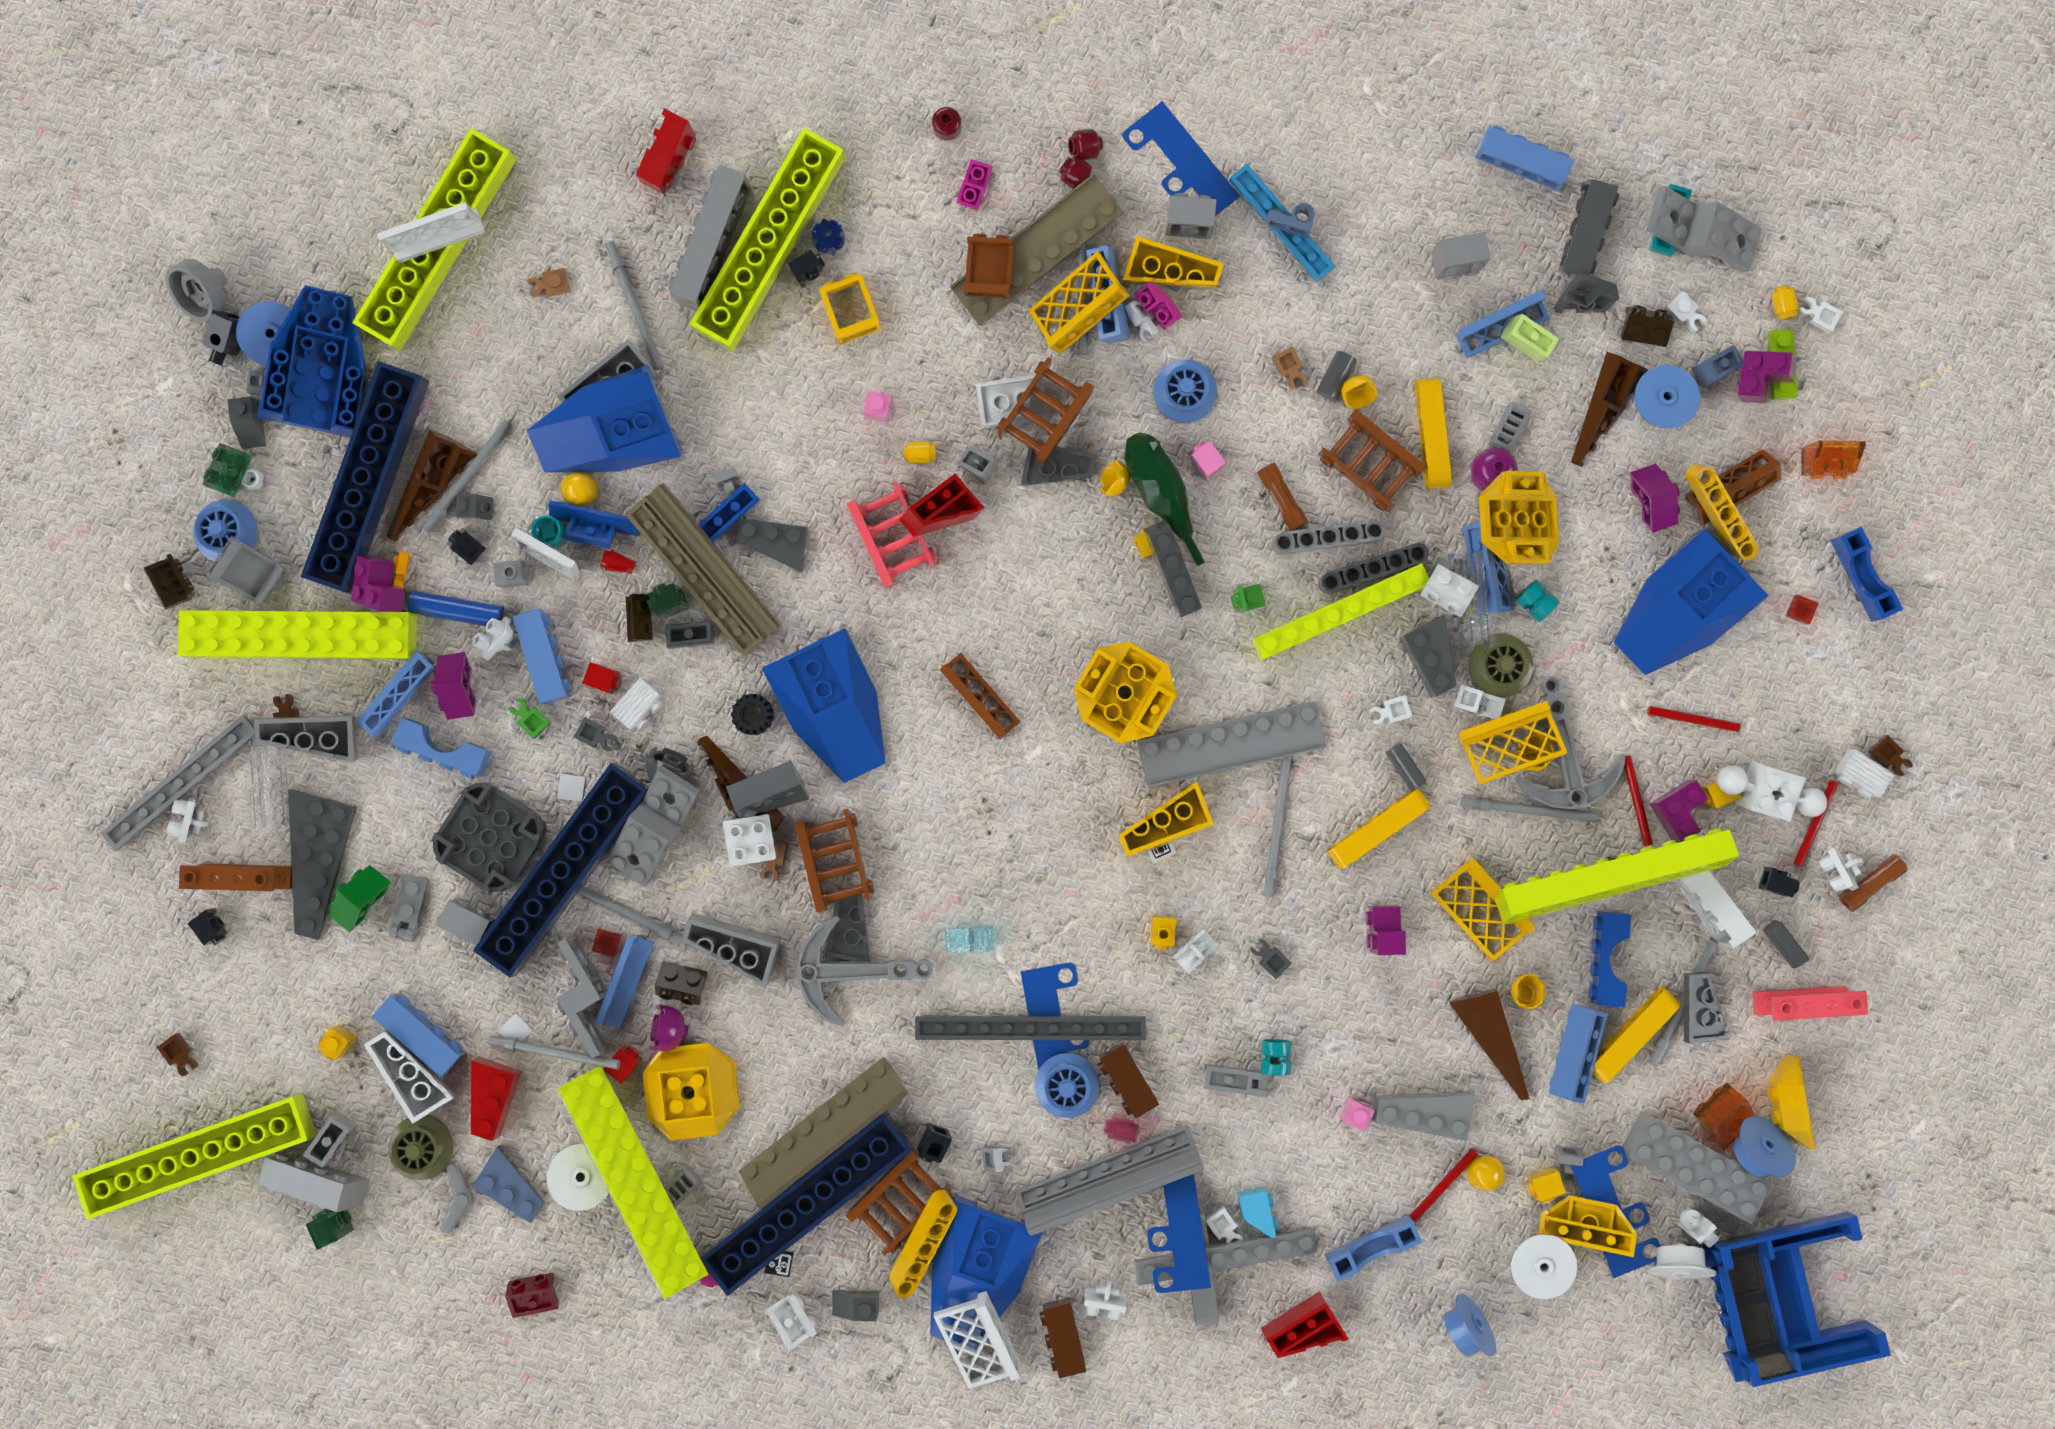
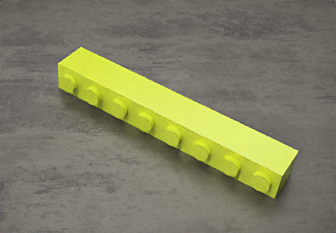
(1340, 612)

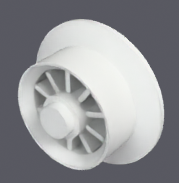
(575, 1179)
(1681, 1262)
(1544, 1266)

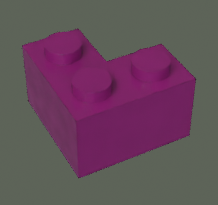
(1759, 369)
(1657, 497)
(373, 585)
(453, 686)
(1674, 808)
(1385, 930)

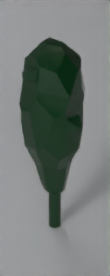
(1161, 487)

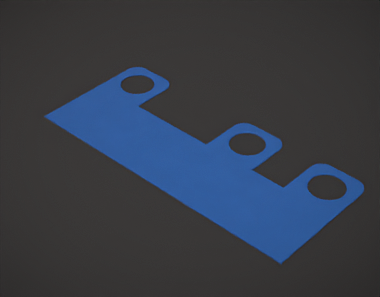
(1190, 161)
(1042, 1000)
(1596, 1185)
(1183, 1237)

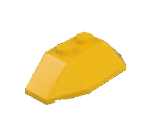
(1790, 1101)
(1590, 1225)

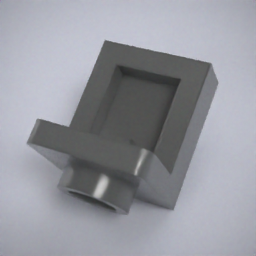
(474, 506)

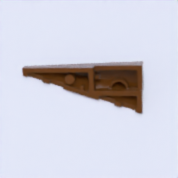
(1613, 387)
(435, 467)
(728, 774)
(1487, 1023)

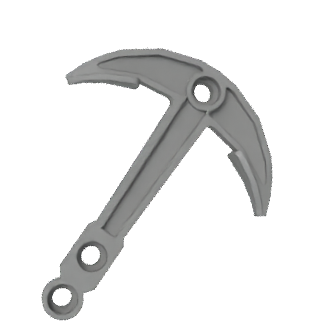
(1569, 764)
(843, 971)

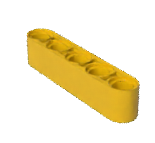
(1433, 433)
(1713, 506)
(1379, 828)
(1634, 1034)
(922, 1243)

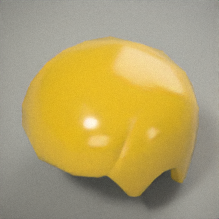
(1359, 392)
(1114, 479)
(579, 488)
(1531, 755)
(1528, 991)
(1486, 1173)

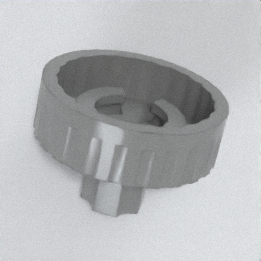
(196, 288)

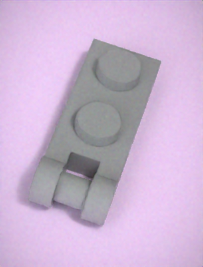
(409, 907)
(1235, 1080)

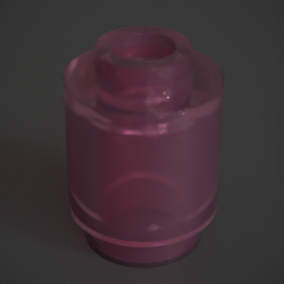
(1121, 1129)

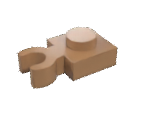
(553, 282)
(1288, 364)
(780, 849)

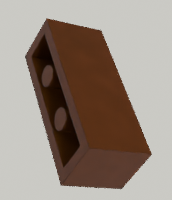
(1127, 1081)
(1063, 1338)

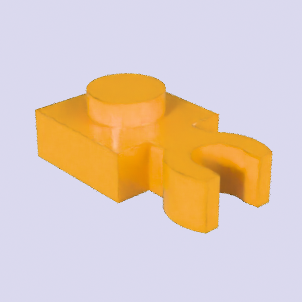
(401, 566)

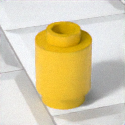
(1785, 302)
(919, 452)

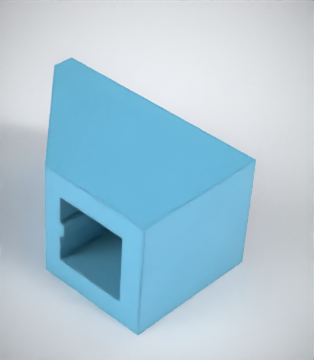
(1256, 1210)

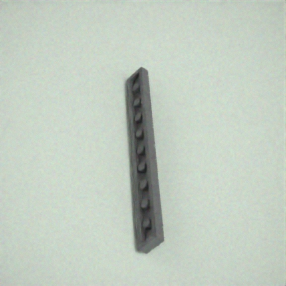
(1030, 1027)

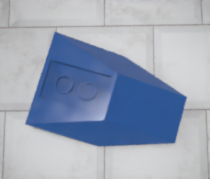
(315, 365)
(607, 427)
(1687, 604)
(831, 704)
(977, 1256)

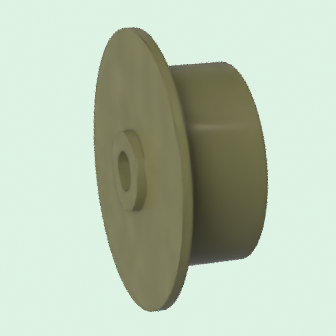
(1501, 666)
(420, 1148)

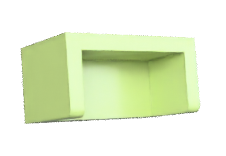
(1529, 337)

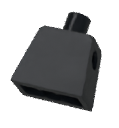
(221, 336)

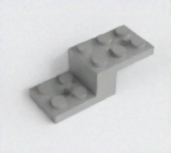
(1704, 229)
(653, 826)
(578, 999)

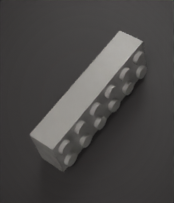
(710, 237)
(1696, 1167)

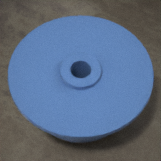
(259, 327)
(1185, 391)
(1667, 396)
(220, 521)
(1067, 1085)
(1764, 1148)
(1469, 1328)

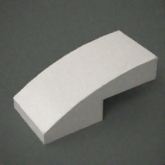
(1479, 703)

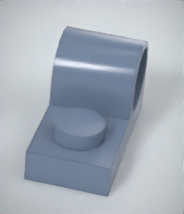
(1292, 224)
(1718, 366)

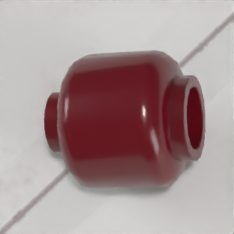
(946, 123)
(1085, 144)
(1074, 171)

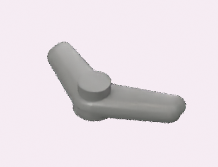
(462, 1198)

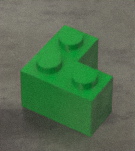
(357, 897)

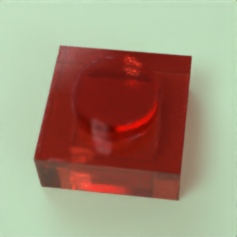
(1802, 609)
(606, 942)

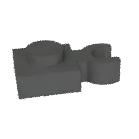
(592, 734)
(1273, 960)

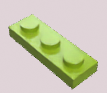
(1782, 342)

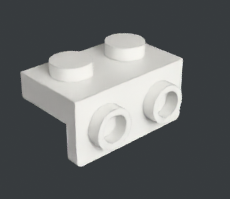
(1449, 590)
(791, 1320)

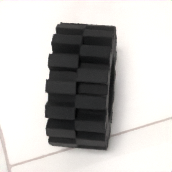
(738, 714)

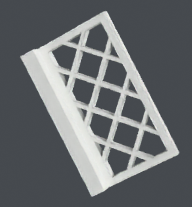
(432, 232)
(994, 1331)

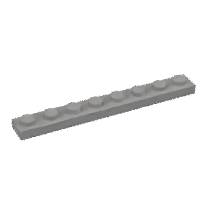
(179, 783)
(1236, 1254)

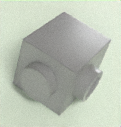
(511, 573)

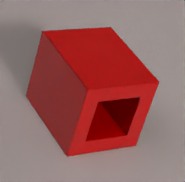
(601, 678)
(628, 1062)

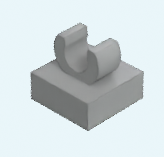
(255, 382)
(726, 478)
(1568, 1156)
(993, 1158)

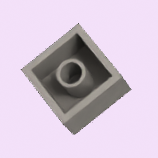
(1190, 216)
(1460, 256)

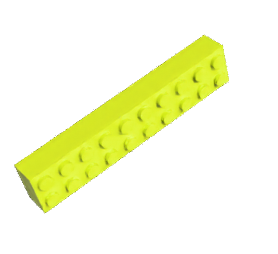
(768, 239)
(409, 286)
(297, 635)
(1616, 876)
(194, 1156)
(632, 1182)

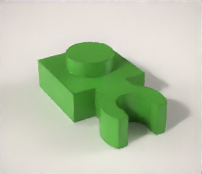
(531, 720)

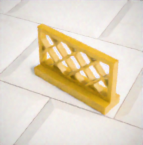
(1086, 315)
(1505, 724)
(1492, 889)

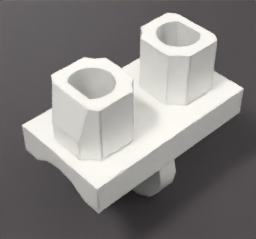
(498, 639)
(186, 808)
(1846, 879)
(1195, 951)
(1698, 1227)
(1105, 1298)

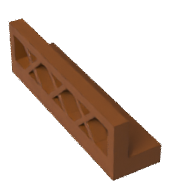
(1743, 487)
(973, 701)

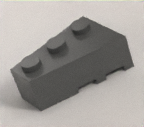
(1431, 656)
(768, 790)

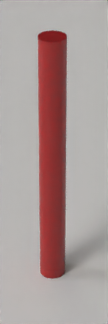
(1695, 719)
(1637, 801)
(1814, 826)
(1443, 1185)

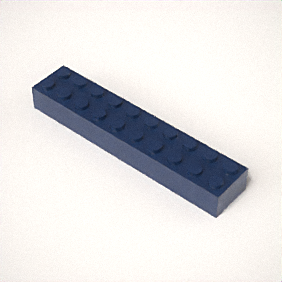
(365, 476)
(561, 871)
(805, 1203)

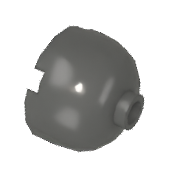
(670, 760)

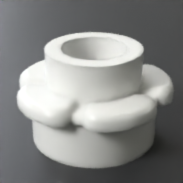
(256, 484)

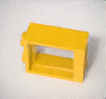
(858, 329)

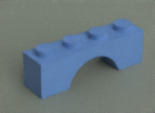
(416, 738)
(1388, 1239)

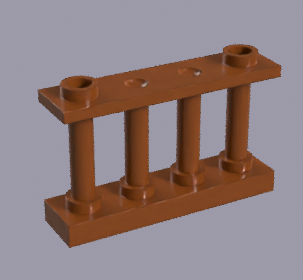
(1067, 412)
(1375, 438)
(812, 854)
(235, 877)
(877, 1195)

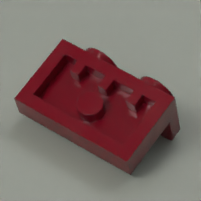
(531, 1295)

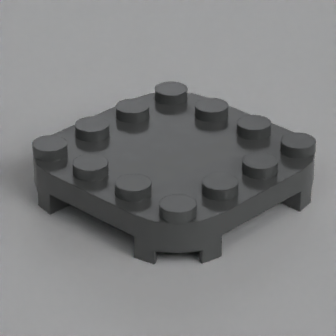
(488, 837)

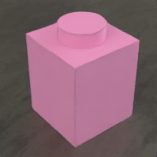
(878, 406)
(1207, 459)
(1357, 1114)

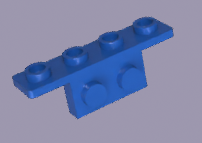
(591, 525)

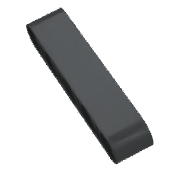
(1383, 563)

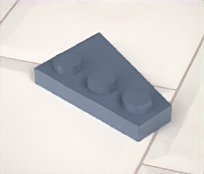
(508, 1187)

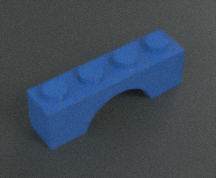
(1854, 553)
(1610, 930)

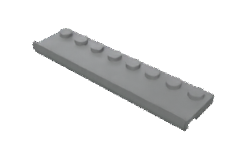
(1231, 744)
(1109, 1180)

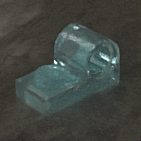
(970, 939)

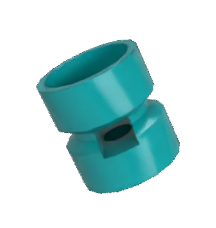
(549, 531)
(1537, 600)
(1276, 1048)

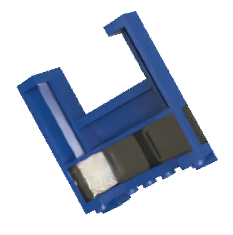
(1771, 1308)

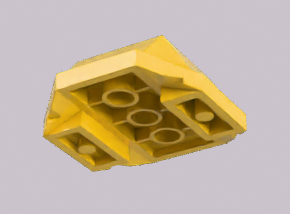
(1520, 518)
(1149, 686)
(715, 1089)

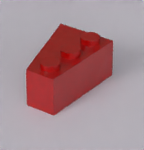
(666, 153)
(941, 508)
(491, 1096)
(1303, 1327)

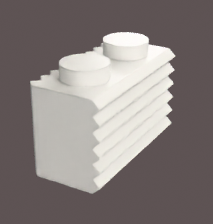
(637, 705)
(1863, 774)

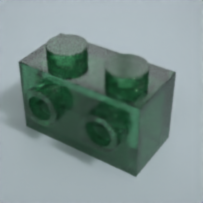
(226, 469)
(667, 600)
(329, 1227)

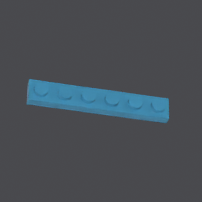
(1262, 201)

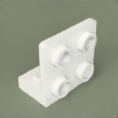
(749, 839)

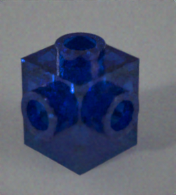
(831, 243)

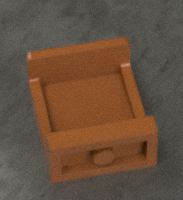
(989, 266)

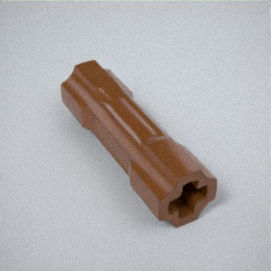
(1274, 482)
(1886, 872)

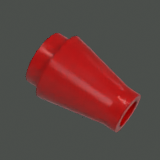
(615, 562)

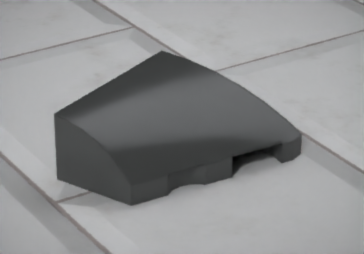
(1587, 294)

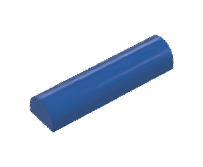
(729, 512)
(453, 608)

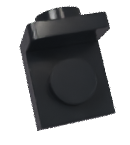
(465, 546)

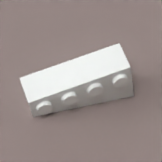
(1716, 909)
(408, 1077)

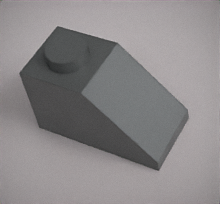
(243, 419)
(855, 1305)

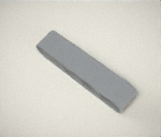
(1338, 532)
(1204, 1300)

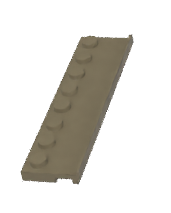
(1049, 242)
(703, 569)
(822, 1132)

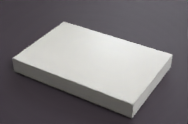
(1000, 396)
(546, 554)

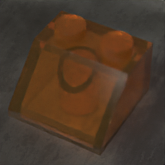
(1831, 459)
(1723, 1114)

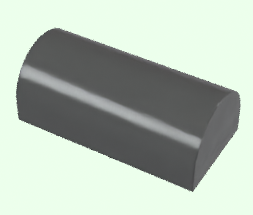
(1336, 375)
(689, 634)
(1405, 766)
(1786, 944)

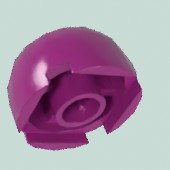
(1489, 465)
(667, 1029)

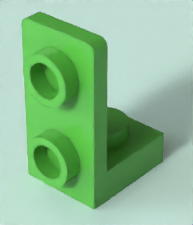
(1247, 598)

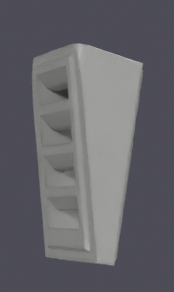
(1518, 409)
(691, 1176)

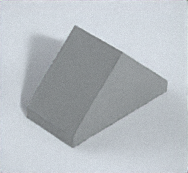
(978, 464)

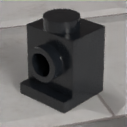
(806, 267)
(1778, 882)
(208, 927)
(937, 1150)

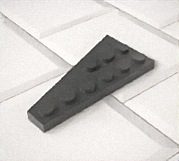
(317, 847)

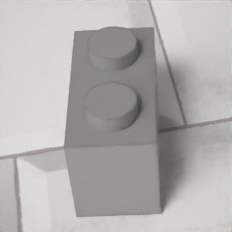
(464, 920)
(328, 1138)

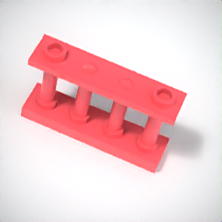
(869, 532)
(1810, 1003)

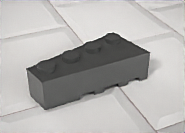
(1589, 227)

